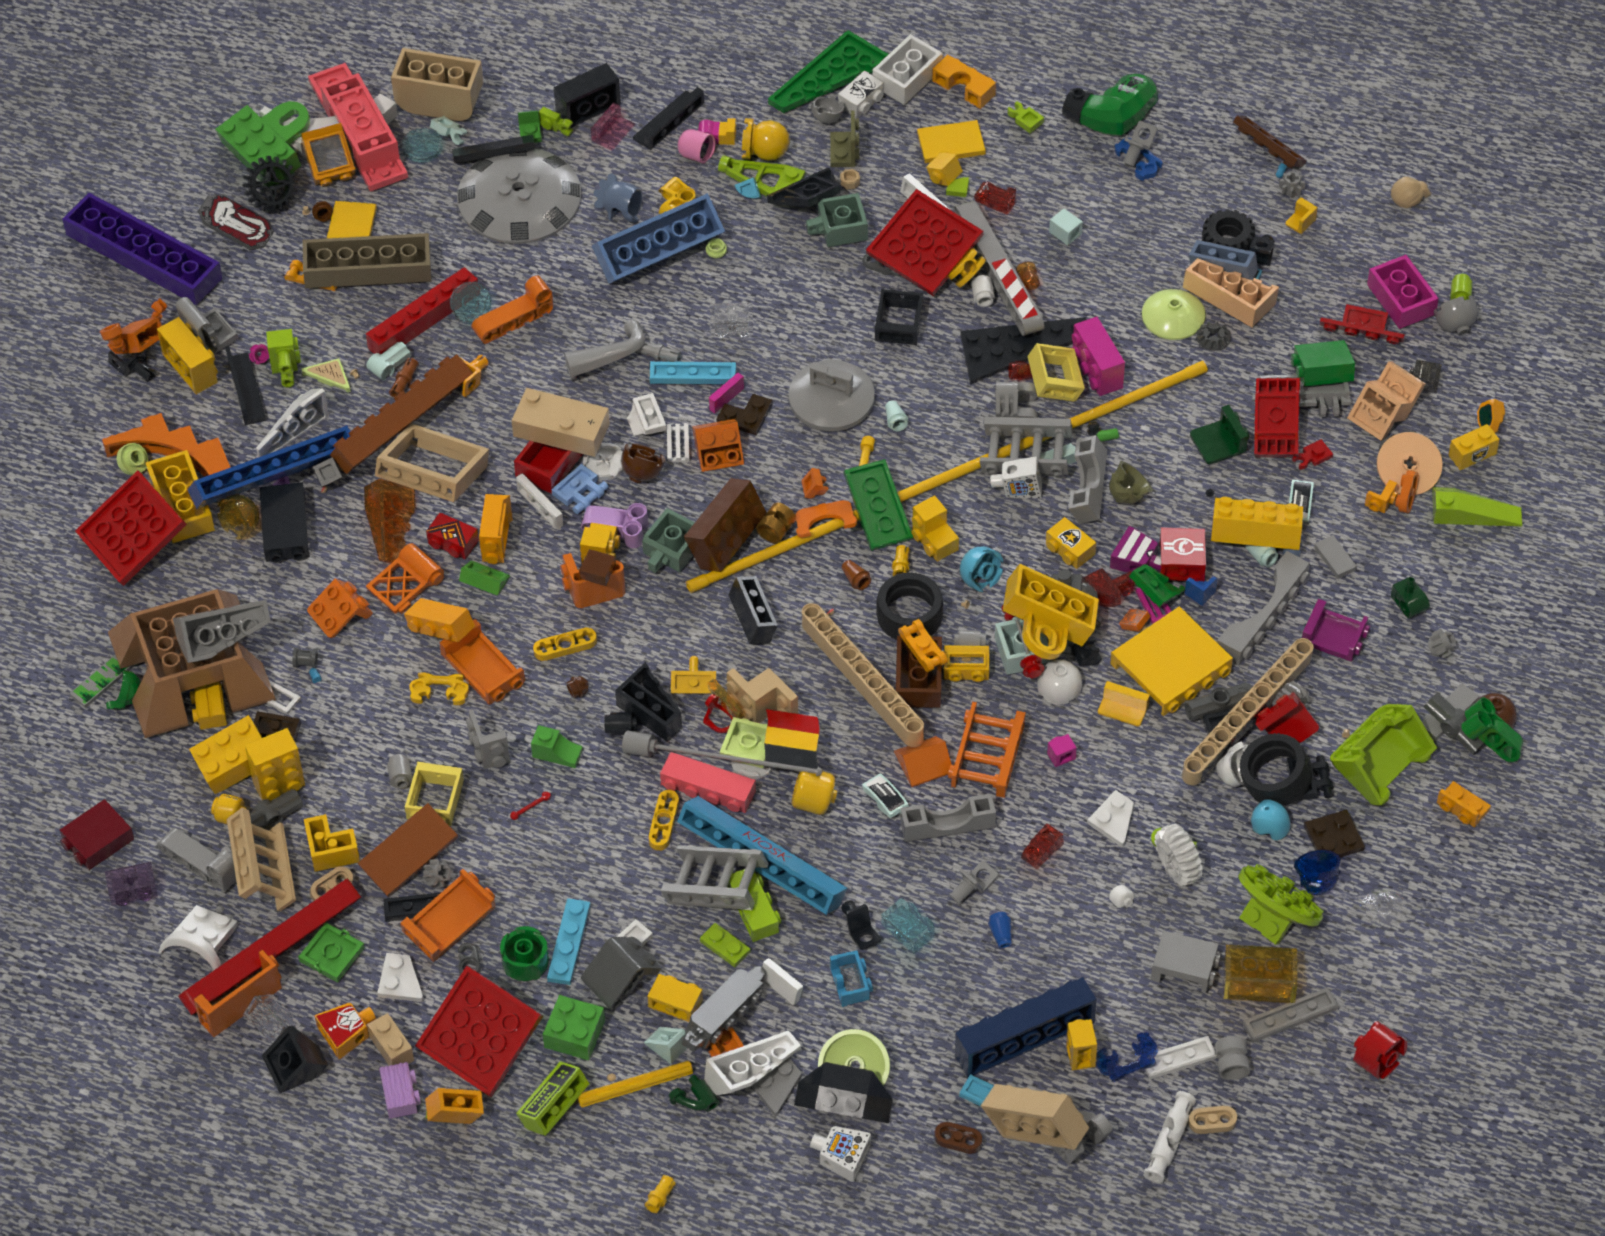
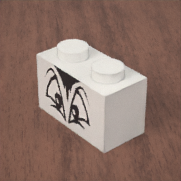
(861, 94)

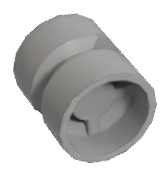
(1232, 1058)

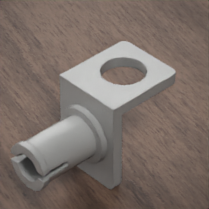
(1138, 144)
(971, 882)

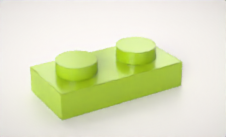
(725, 945)

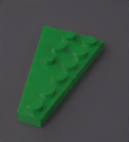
(828, 71)

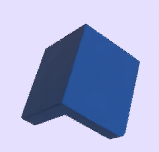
(1201, 590)

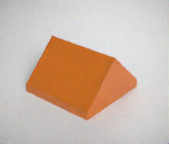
(924, 762)

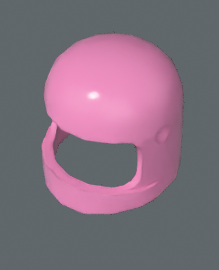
(691, 143)

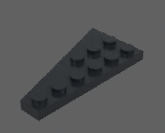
(994, 348)

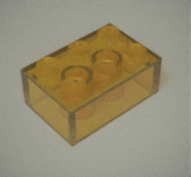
(1260, 973)

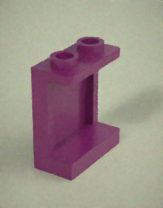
(1335, 632)

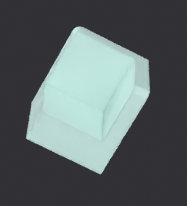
(1065, 226)

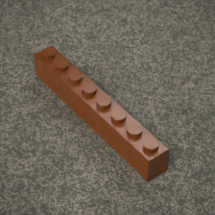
(399, 415)

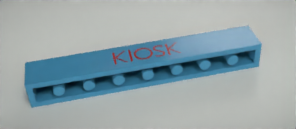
(783, 867)

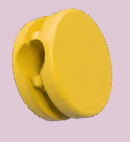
(967, 268)

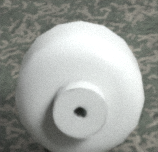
(1121, 896)

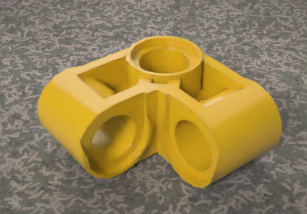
(676, 194)

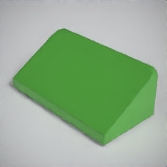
(483, 577)

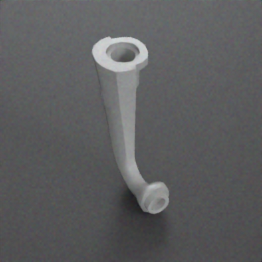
(592, 358)

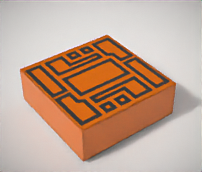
(1134, 620)

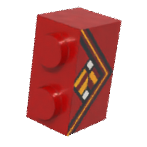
(452, 536)

